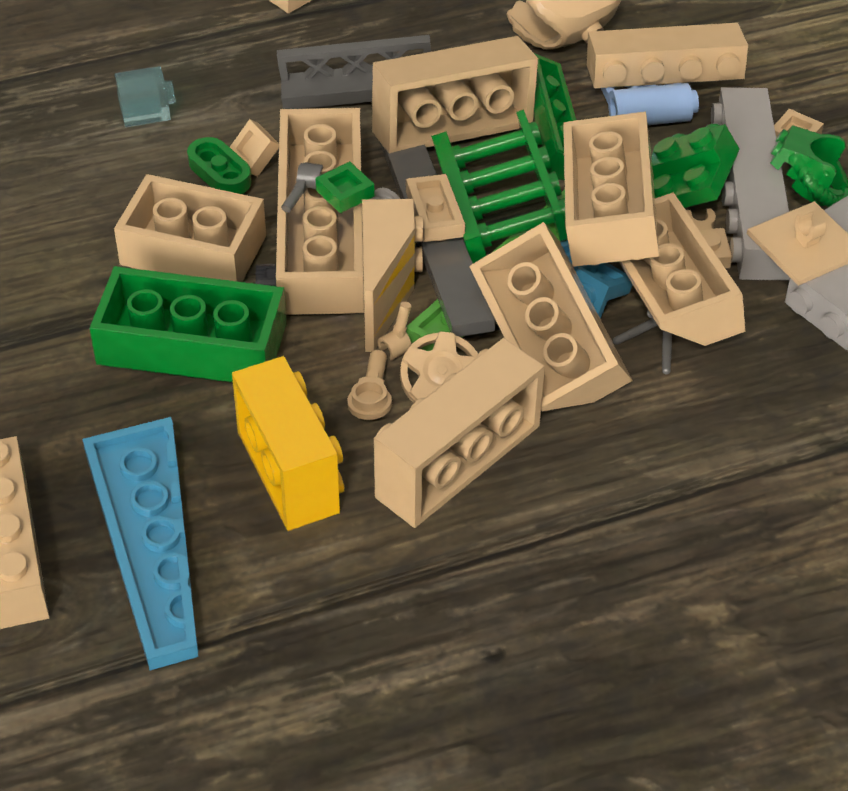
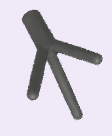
(643, 327)

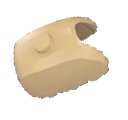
(559, 22)

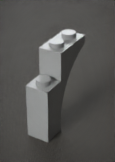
(825, 297)

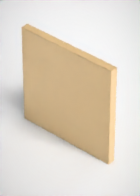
(803, 242)

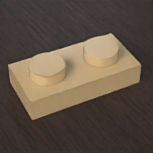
(437, 206)

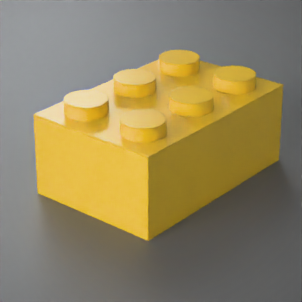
(288, 442)

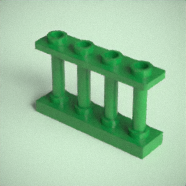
(462, 184)

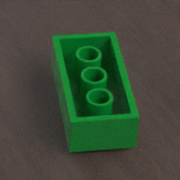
(186, 324)

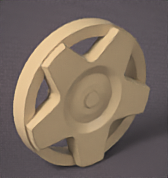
(433, 365)

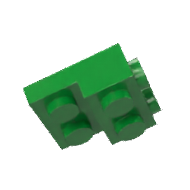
(694, 164)

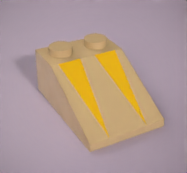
(388, 261)

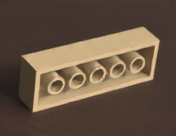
(316, 245)

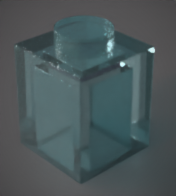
(144, 96)

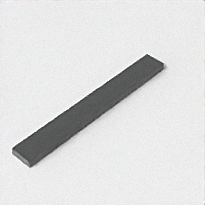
(446, 260)

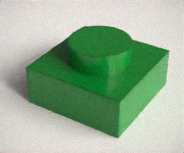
(345, 187)

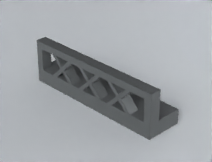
(347, 85)

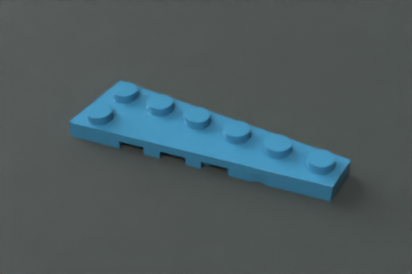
(144, 517)

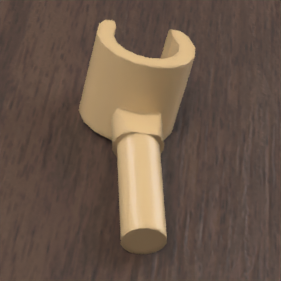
(397, 340)

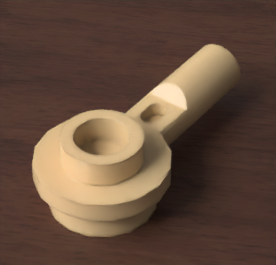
(369, 396)

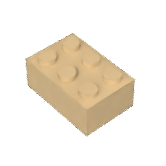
(190, 230)

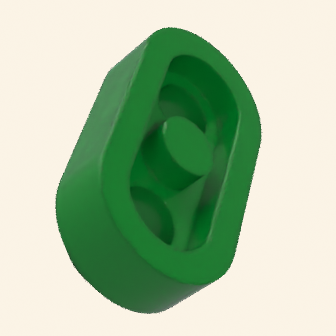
(219, 165)

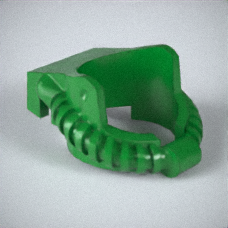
(812, 164)

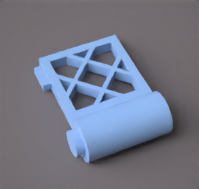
(662, 103)

